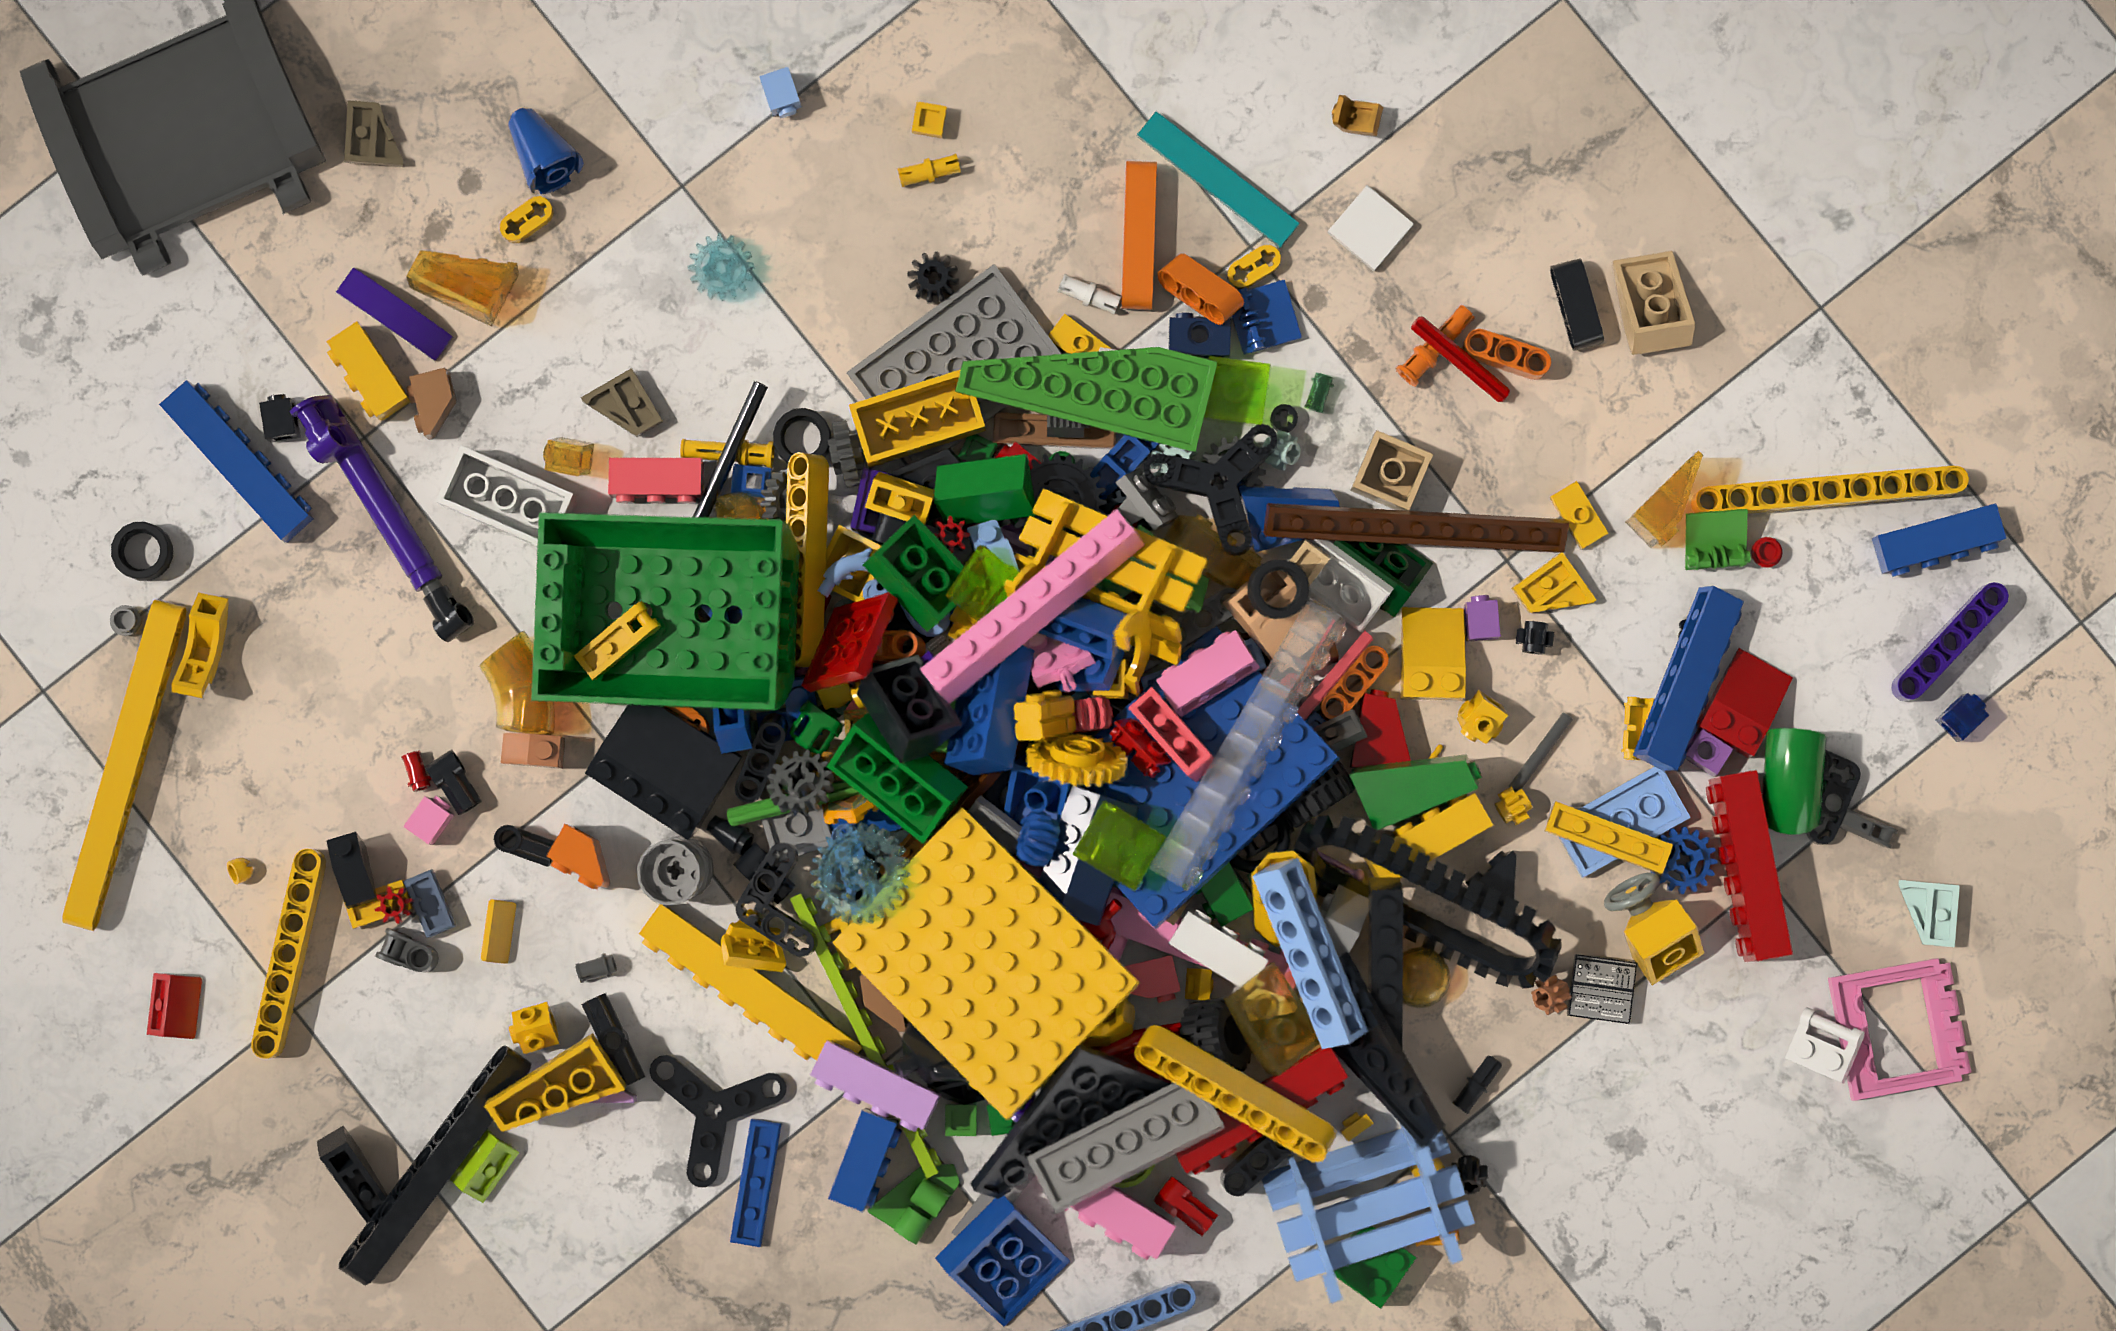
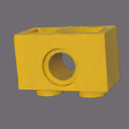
(900, 498)

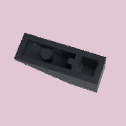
(351, 1171)

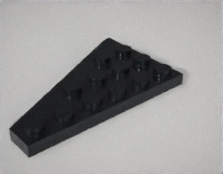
(1077, 1095)

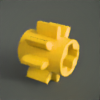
(1513, 806)

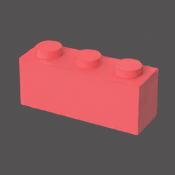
(656, 479)
(1172, 734)

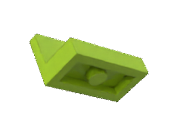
(484, 1166)

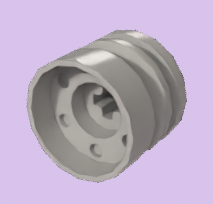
(665, 883)

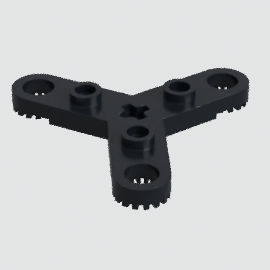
(1233, 466)
(709, 1132)

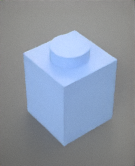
(780, 92)

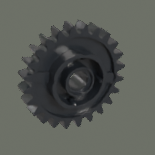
(1067, 480)

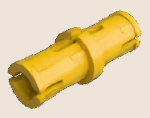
(929, 170)

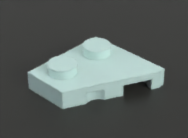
(1932, 910)

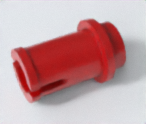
(416, 771)

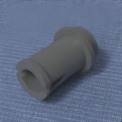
(596, 968)

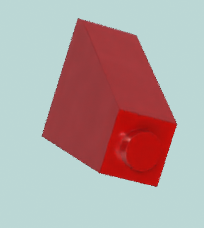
(1384, 731)

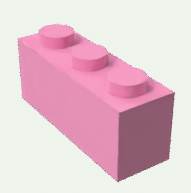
(1207, 673)

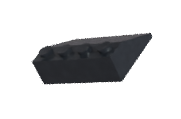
(663, 766)

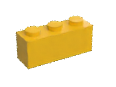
(367, 372)

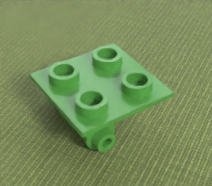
(1716, 539)

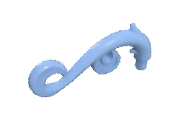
(844, 566)

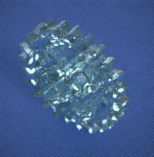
(876, 893)

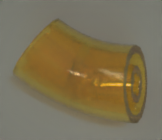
(510, 680)

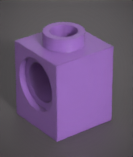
(1481, 618)
(1719, 755)

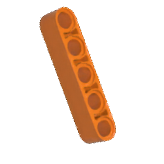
(1139, 235)

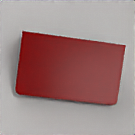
(174, 1006)

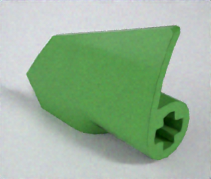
(916, 1201)

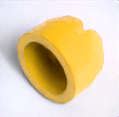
(238, 870)

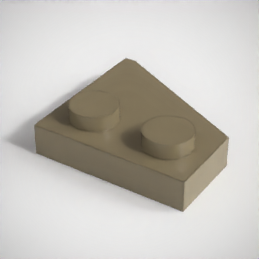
(369, 137)
(625, 403)

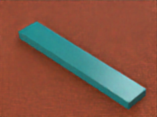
(1218, 179)

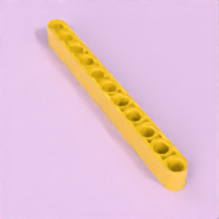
(124, 765)

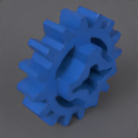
(1689, 873)

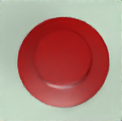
(1766, 552)

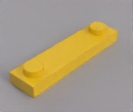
(1608, 838)

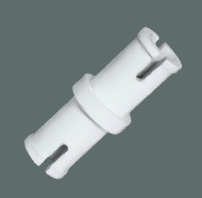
(1089, 294)

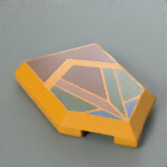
(850, 809)

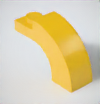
(203, 645)

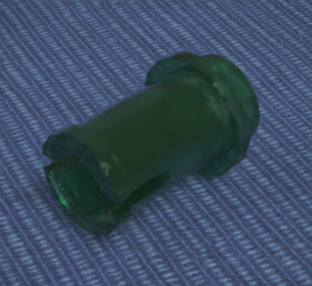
(1319, 392)

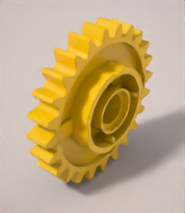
(1077, 760)

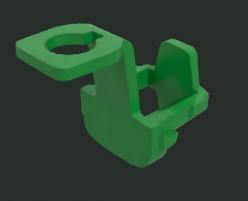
(818, 721)

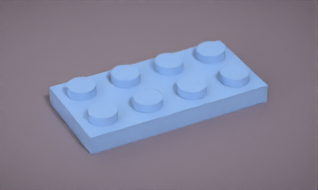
(1641, 804)

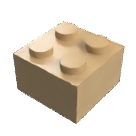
(1391, 472)

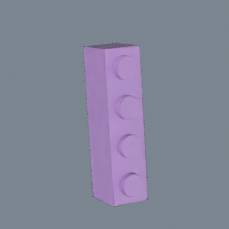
(876, 1085)

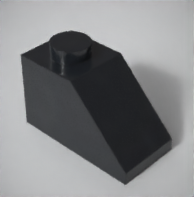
(352, 869)

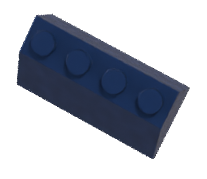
(1069, 879)

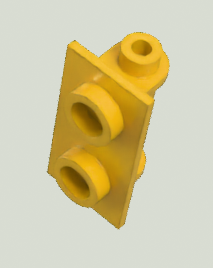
(1636, 714)

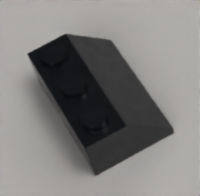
(907, 708)

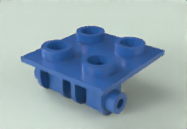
(1266, 318)

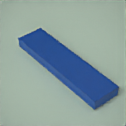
(755, 1183)

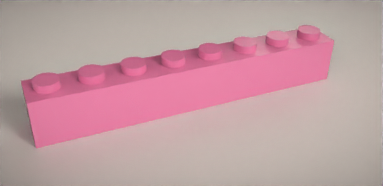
(1032, 606)

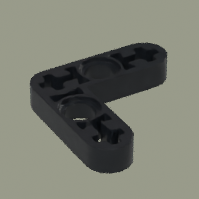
(1835, 786)
(764, 902)

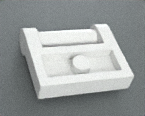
(1820, 1055)

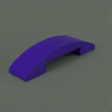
(394, 314)

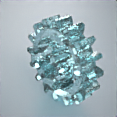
(710, 273)

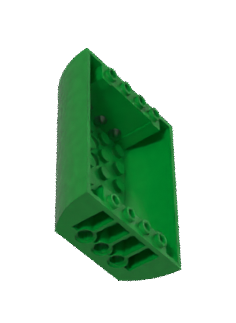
(676, 570)

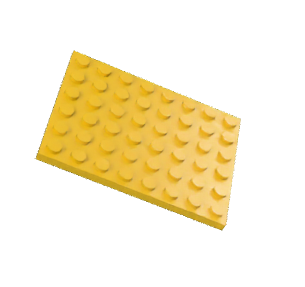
(988, 964)

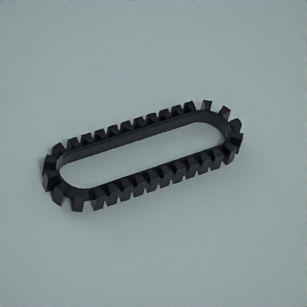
(1539, 937)

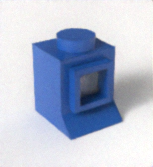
(750, 479)

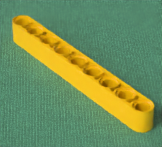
(1844, 490)

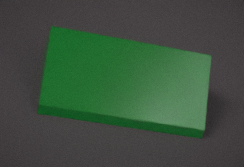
(985, 490)

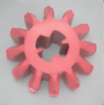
(1092, 714)

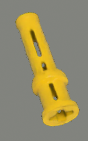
(691, 448)

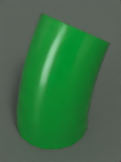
(1793, 779)

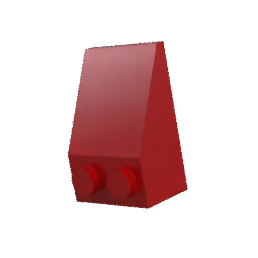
(1744, 703)

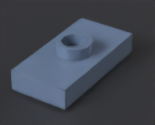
(430, 903)

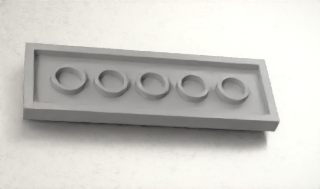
(1122, 1145)

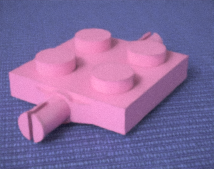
(1056, 661)

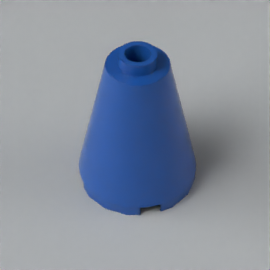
(542, 152)

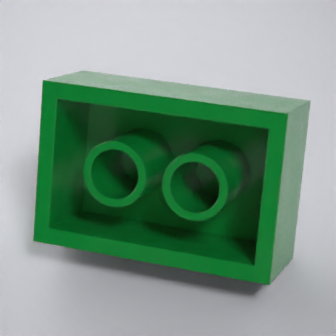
(916, 572)

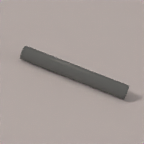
(1541, 752)

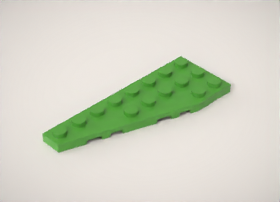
(1124, 391)

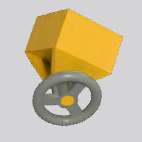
(1658, 932)

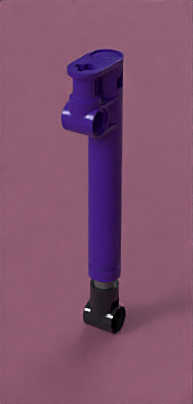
(334, 440)

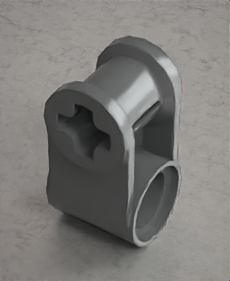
(402, 951)

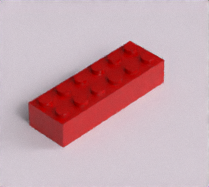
(1749, 866)
(1299, 1083)

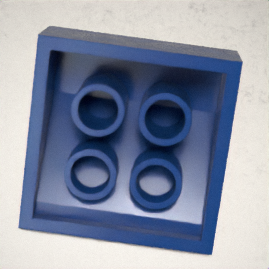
(1002, 1259)

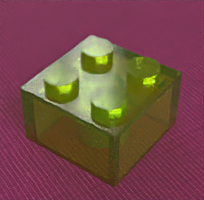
(1238, 392)
(1119, 845)

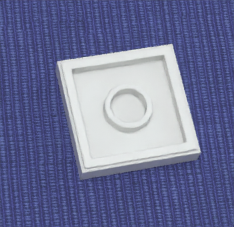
(1370, 228)

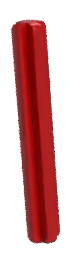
(1460, 359)

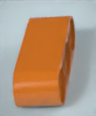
(1200, 289)
(1521, 350)
(1360, 670)

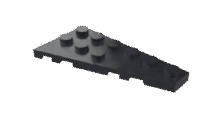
(1384, 1066)

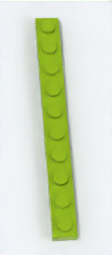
(859, 1018)

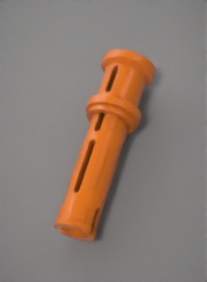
(1426, 356)

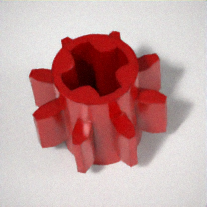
(959, 536)
(386, 908)

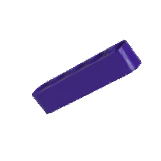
(1960, 631)

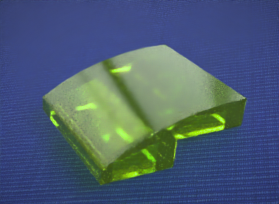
(981, 583)

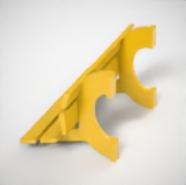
(1147, 630)

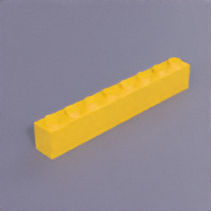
(744, 986)

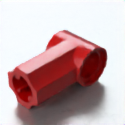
(1180, 1203)

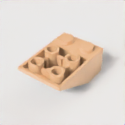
(1267, 633)

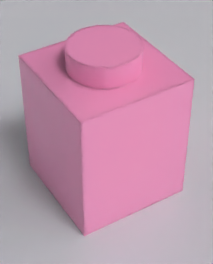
(429, 819)

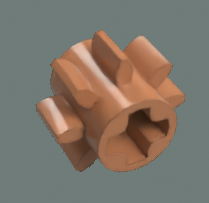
(1551, 995)

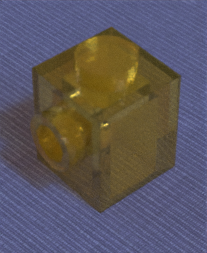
(568, 456)

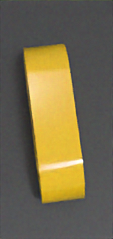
(531, 225)
(1249, 261)

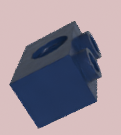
(1180, 336)

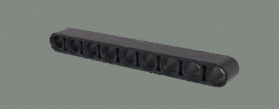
(431, 1169)

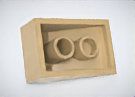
(1653, 303)

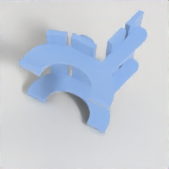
(1353, 1165)

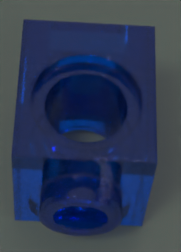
(1963, 716)

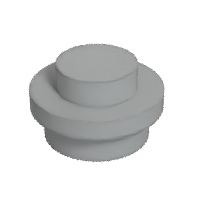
(125, 620)

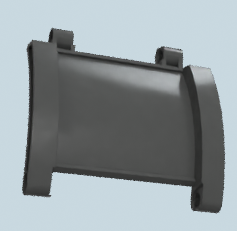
(175, 133)

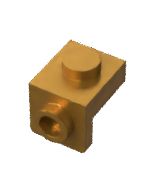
(1357, 116)

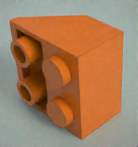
(579, 854)

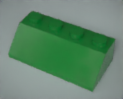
(910, 793)

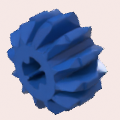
(1037, 839)

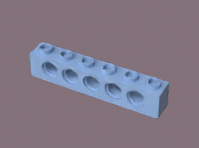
(1310, 953)

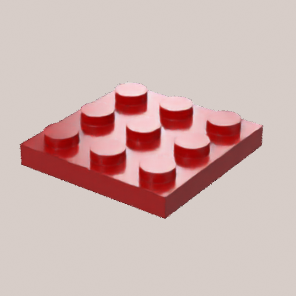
(850, 642)

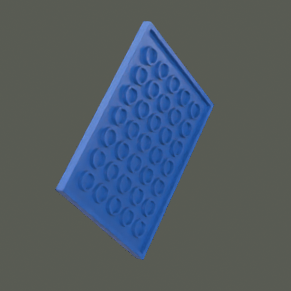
(1162, 799)

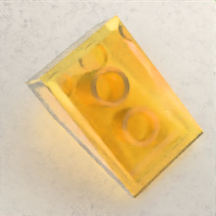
(1665, 508)
(1272, 1020)

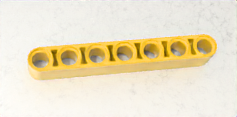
(808, 520)
(277, 965)
(1235, 1093)

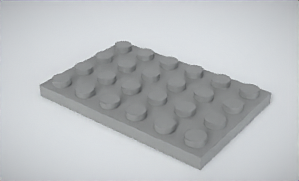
(972, 324)

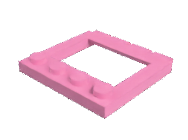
(1945, 1034)

